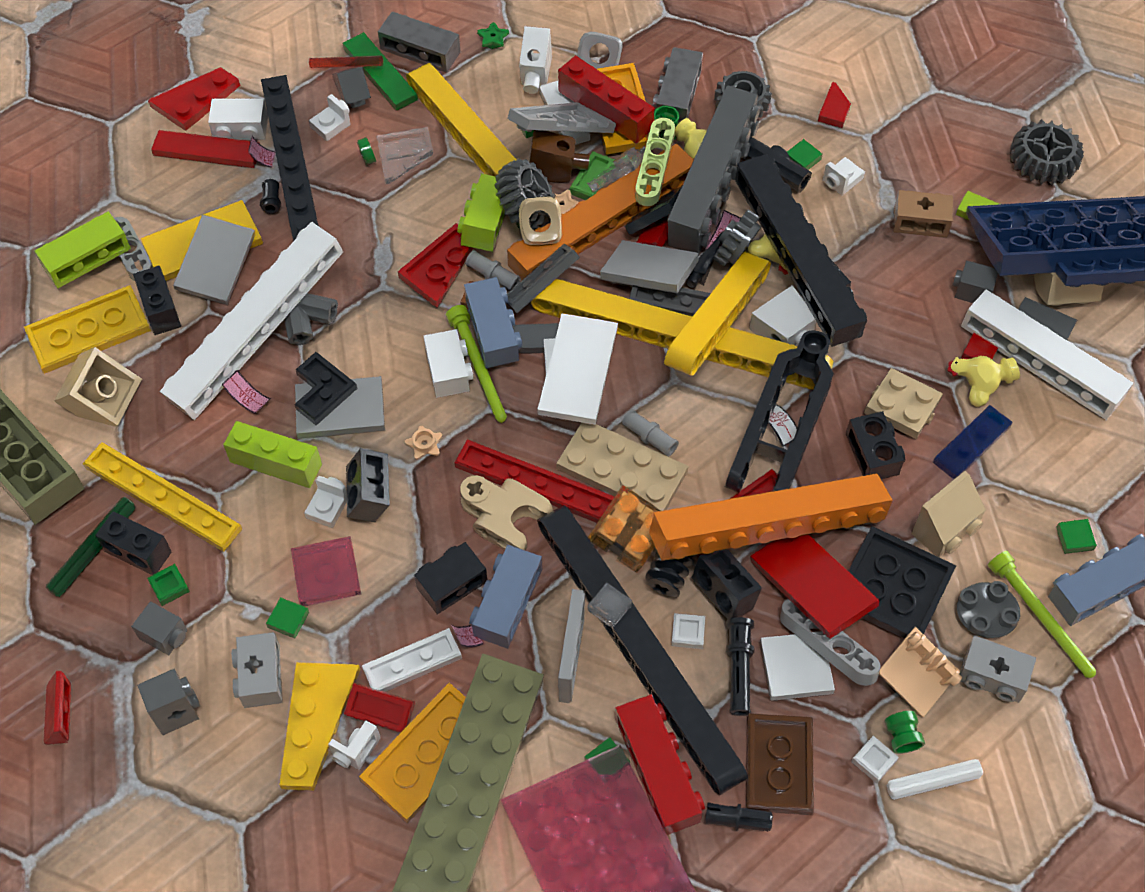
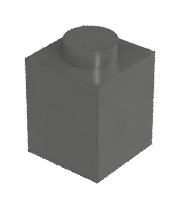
(974, 281)
(160, 628)

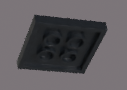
(903, 579)

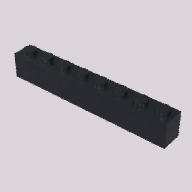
(289, 154)
(800, 250)

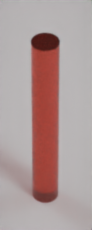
(355, 61)

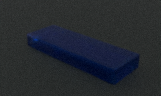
(972, 442)

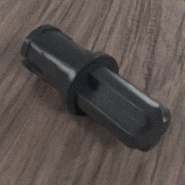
(738, 817)

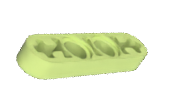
(655, 161)

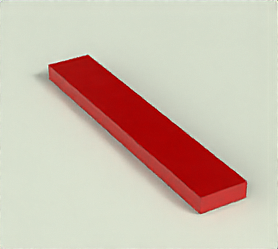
(559, 490)

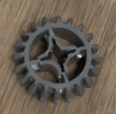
(1046, 152)
(522, 181)

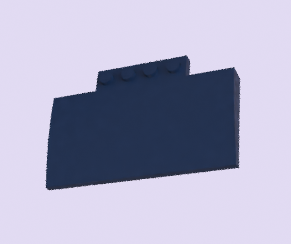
(1074, 238)

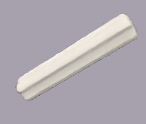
(934, 779)

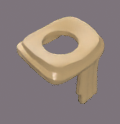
(550, 206)

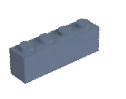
(1101, 582)

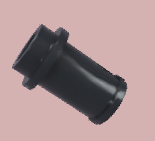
(270, 202)

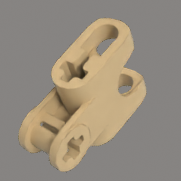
(500, 507)

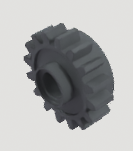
(749, 82)
(737, 238)

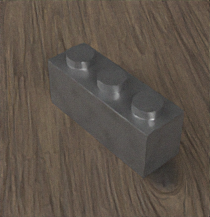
(419, 41)
(680, 81)

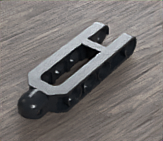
(807, 361)

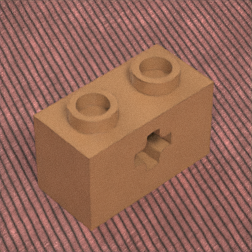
(923, 213)

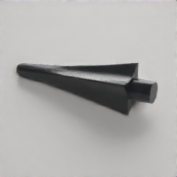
(702, 268)

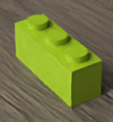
(482, 215)
(82, 249)
(273, 454)

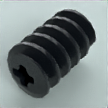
(667, 574)

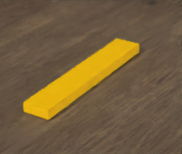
(163, 496)

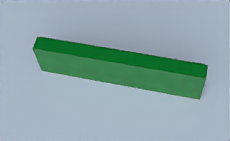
(384, 77)

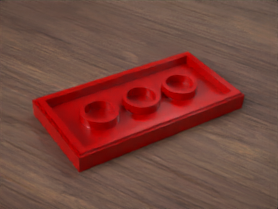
(815, 583)

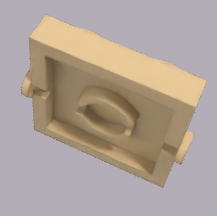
(904, 402)

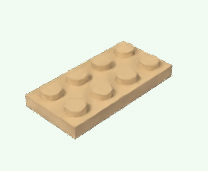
(613, 461)

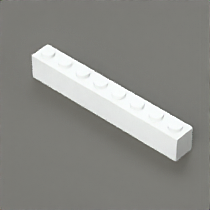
(252, 320)

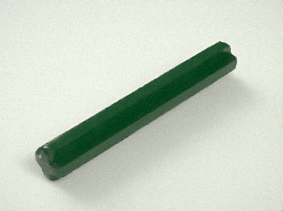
(85, 552)

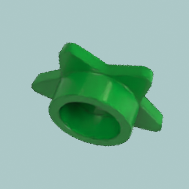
(493, 30)

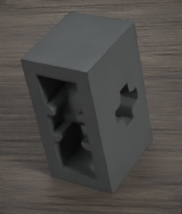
(169, 701)

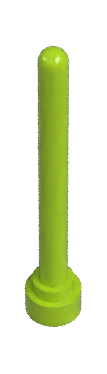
(459, 319)
(1004, 566)

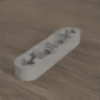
(857, 664)

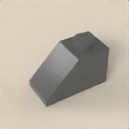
(352, 86)

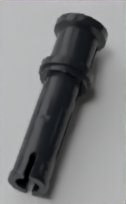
(740, 652)

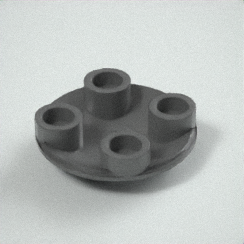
(988, 609)

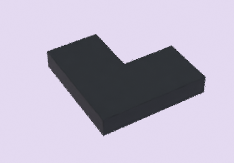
(658, 211)
(328, 389)

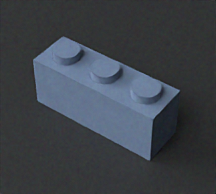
(492, 322)
(506, 596)

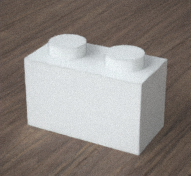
(238, 118)
(447, 363)

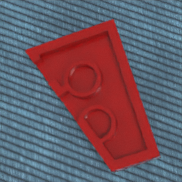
(193, 99)
(436, 266)

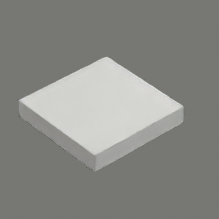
(795, 668)

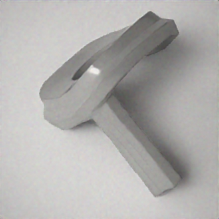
(591, 38)

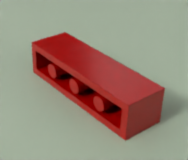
(606, 97)
(658, 764)

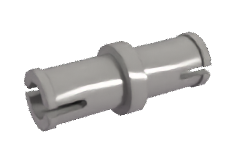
(492, 269)
(650, 433)

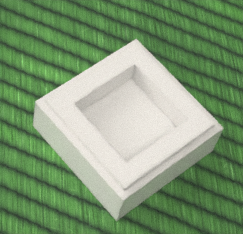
(688, 631)
(875, 759)

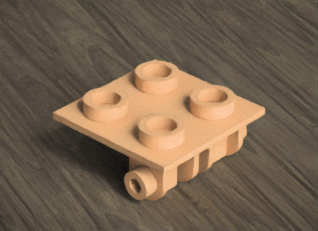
(919, 672)

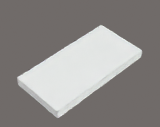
(578, 369)

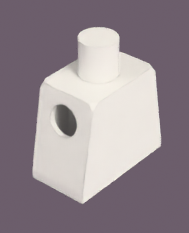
(535, 66)
(783, 318)

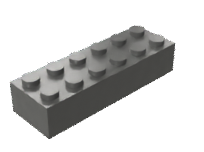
(713, 170)

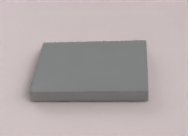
(214, 259)
(649, 266)
(357, 414)
(571, 646)

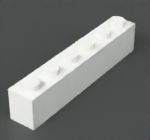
(1047, 354)

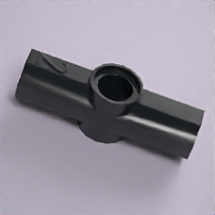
(790, 171)

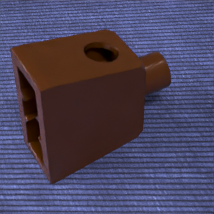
(556, 155)

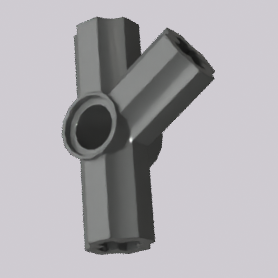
(309, 308)

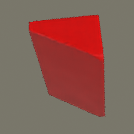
(57, 709)

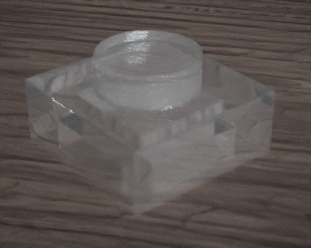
(609, 605)

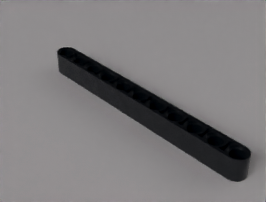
(646, 656)

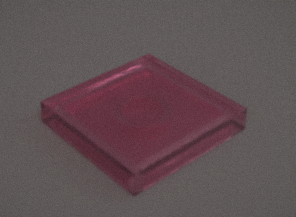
(325, 571)

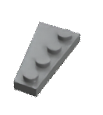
(560, 117)

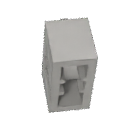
(1012, 666)
(265, 686)

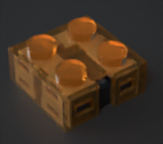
(626, 528)

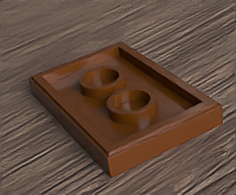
(780, 764)

